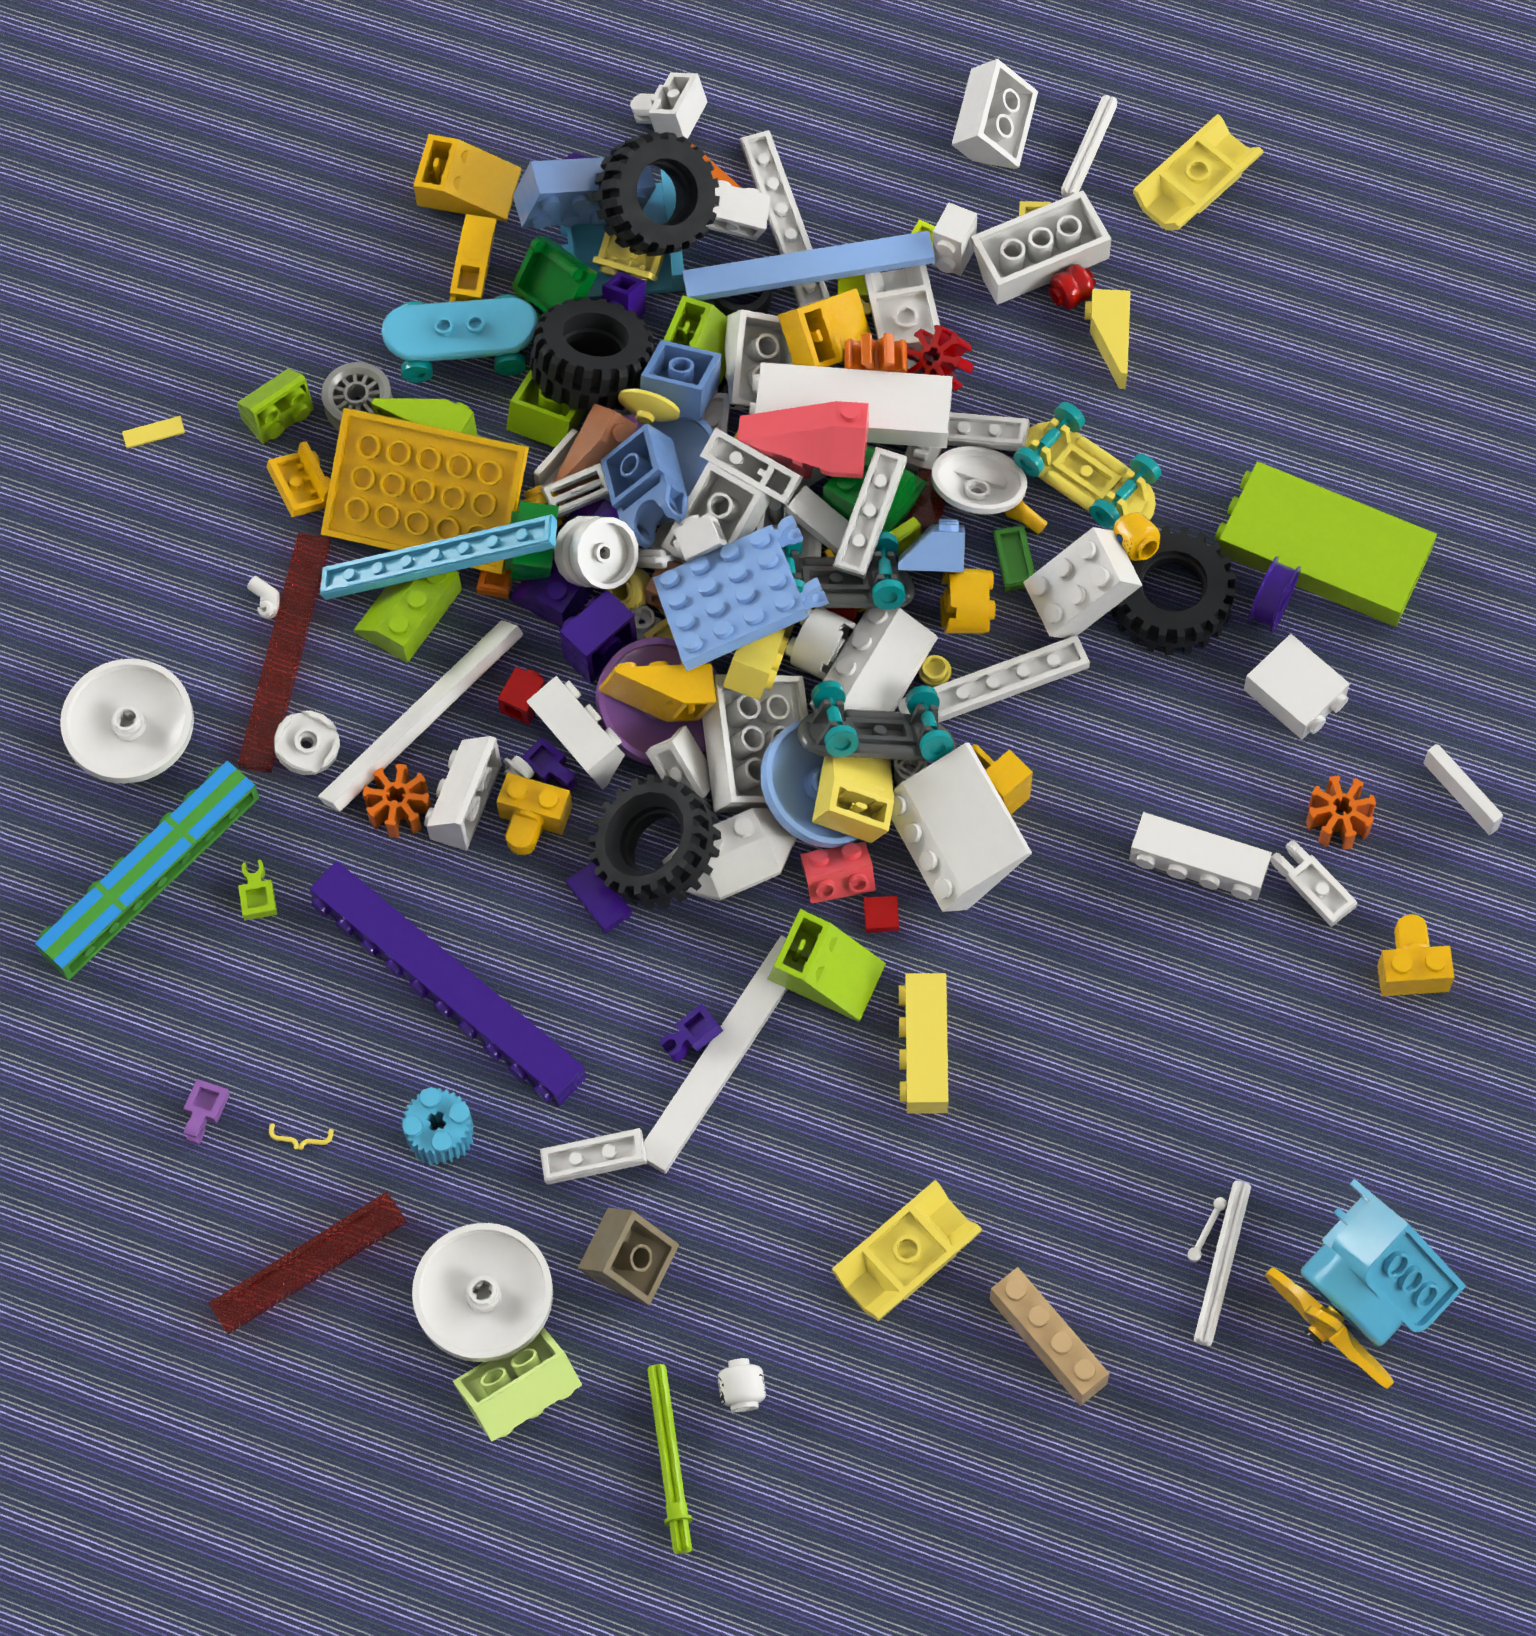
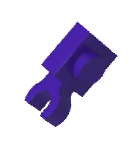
(549, 763)

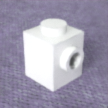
(698, 536)

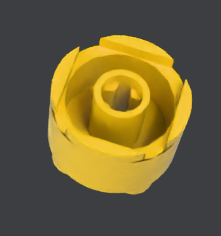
(967, 602)

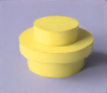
(935, 671)

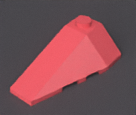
(818, 435)

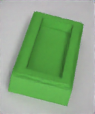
(1013, 556)

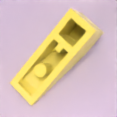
(1110, 329)

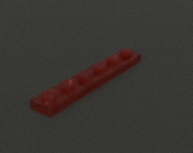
(307, 1263)

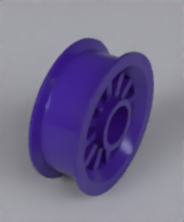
(1274, 594)

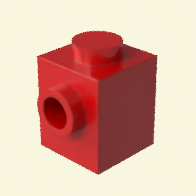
(517, 691)

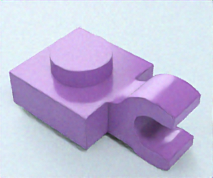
(203, 1105)

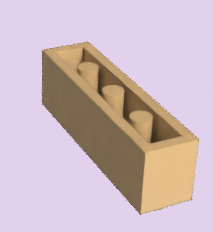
(1049, 1336)

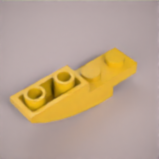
(472, 258)

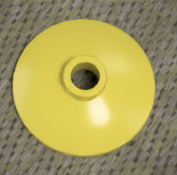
(648, 406)

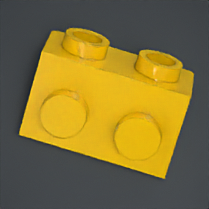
(300, 480)

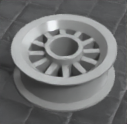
(349, 382)

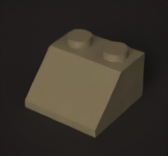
(628, 1255)

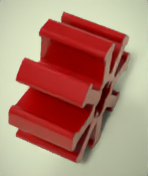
(943, 346)

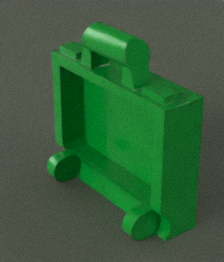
(551, 275)

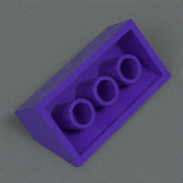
(554, 596)

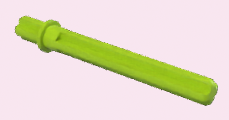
(676, 1507)

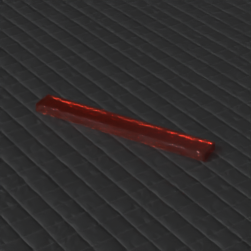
(284, 651)

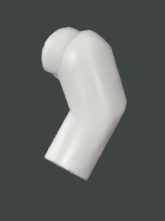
(268, 597)

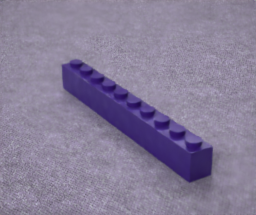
(448, 984)

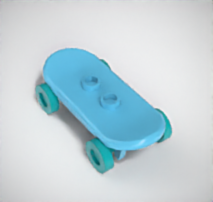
(460, 331)

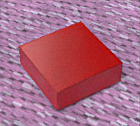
(881, 914)

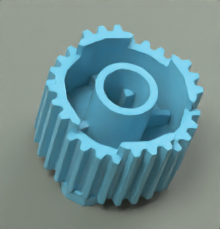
(434, 1109)

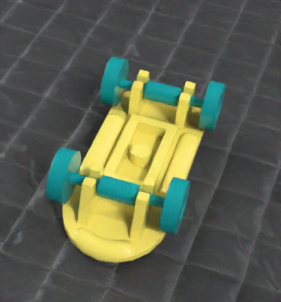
(1086, 471)

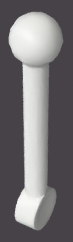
(1194, 1254)

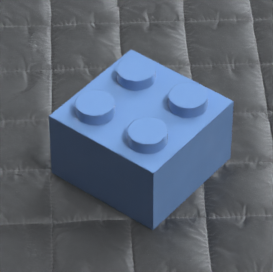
(683, 376)

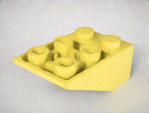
(855, 797)

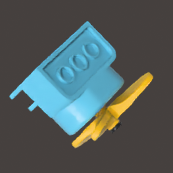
(1372, 1276)

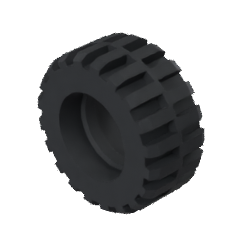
(693, 194)
(594, 329)

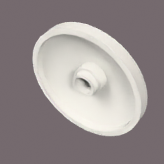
(127, 721)
(482, 1292)

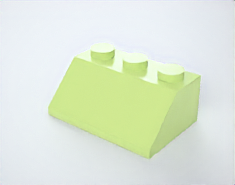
(518, 1386)

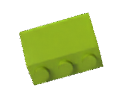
(408, 613)

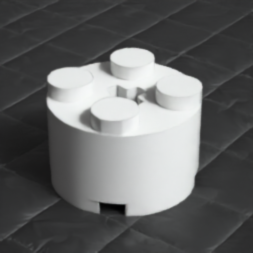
(819, 641)

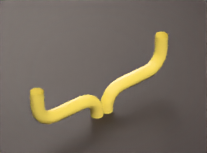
(296, 1145)

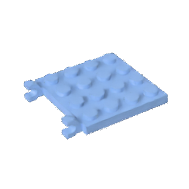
(735, 595)

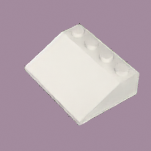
(738, 734)
(957, 829)

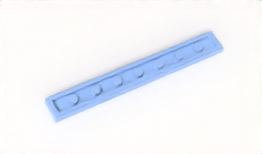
(809, 266)

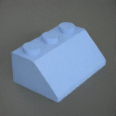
(936, 549)

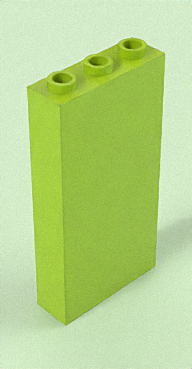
(1341, 544)

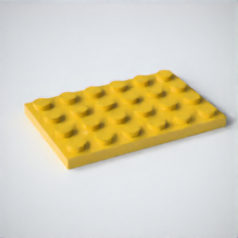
(418, 483)

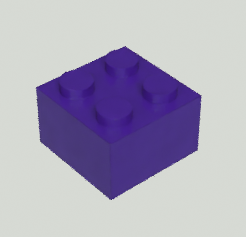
(597, 635)

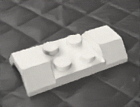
(902, 304)

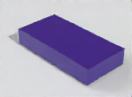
(599, 900)

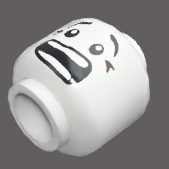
(741, 1385)

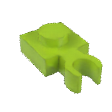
(257, 896)

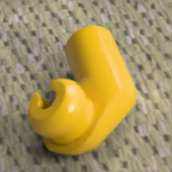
(1027, 516)

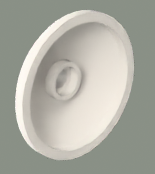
(975, 494)

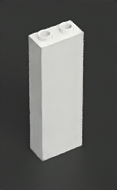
(901, 405)

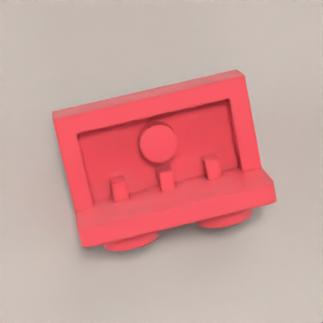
(838, 872)

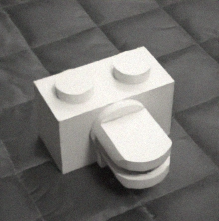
(673, 106)

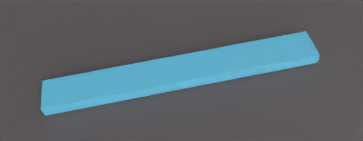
(439, 557)

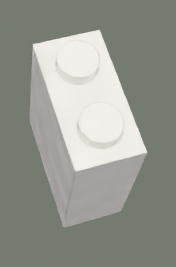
(1297, 687)

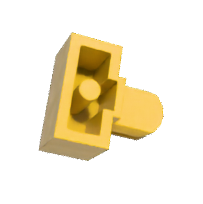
(1009, 777)
(531, 809)
(1414, 964)

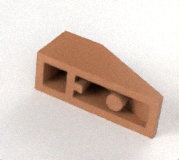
(598, 436)

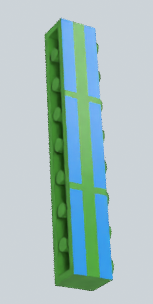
(147, 870)

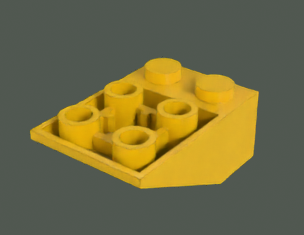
(464, 179)
(819, 329)
(663, 689)

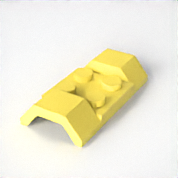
(1194, 175)
(905, 1252)

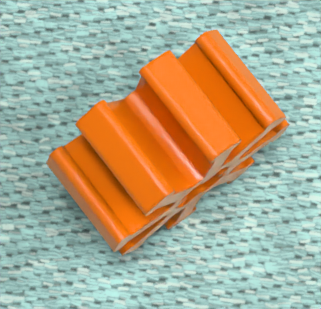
(876, 354)
(382, 802)
(1355, 818)

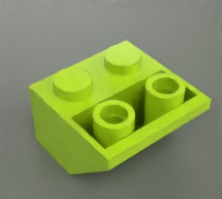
(700, 327)
(276, 405)

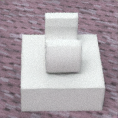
(921, 457)

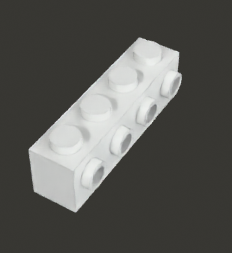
(1200, 856)

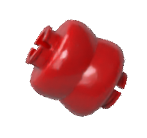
(1072, 286)

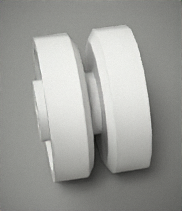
(596, 552)

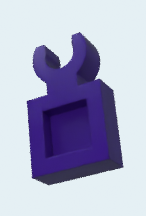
(694, 1030)

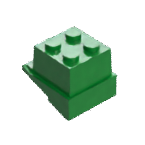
(843, 492)

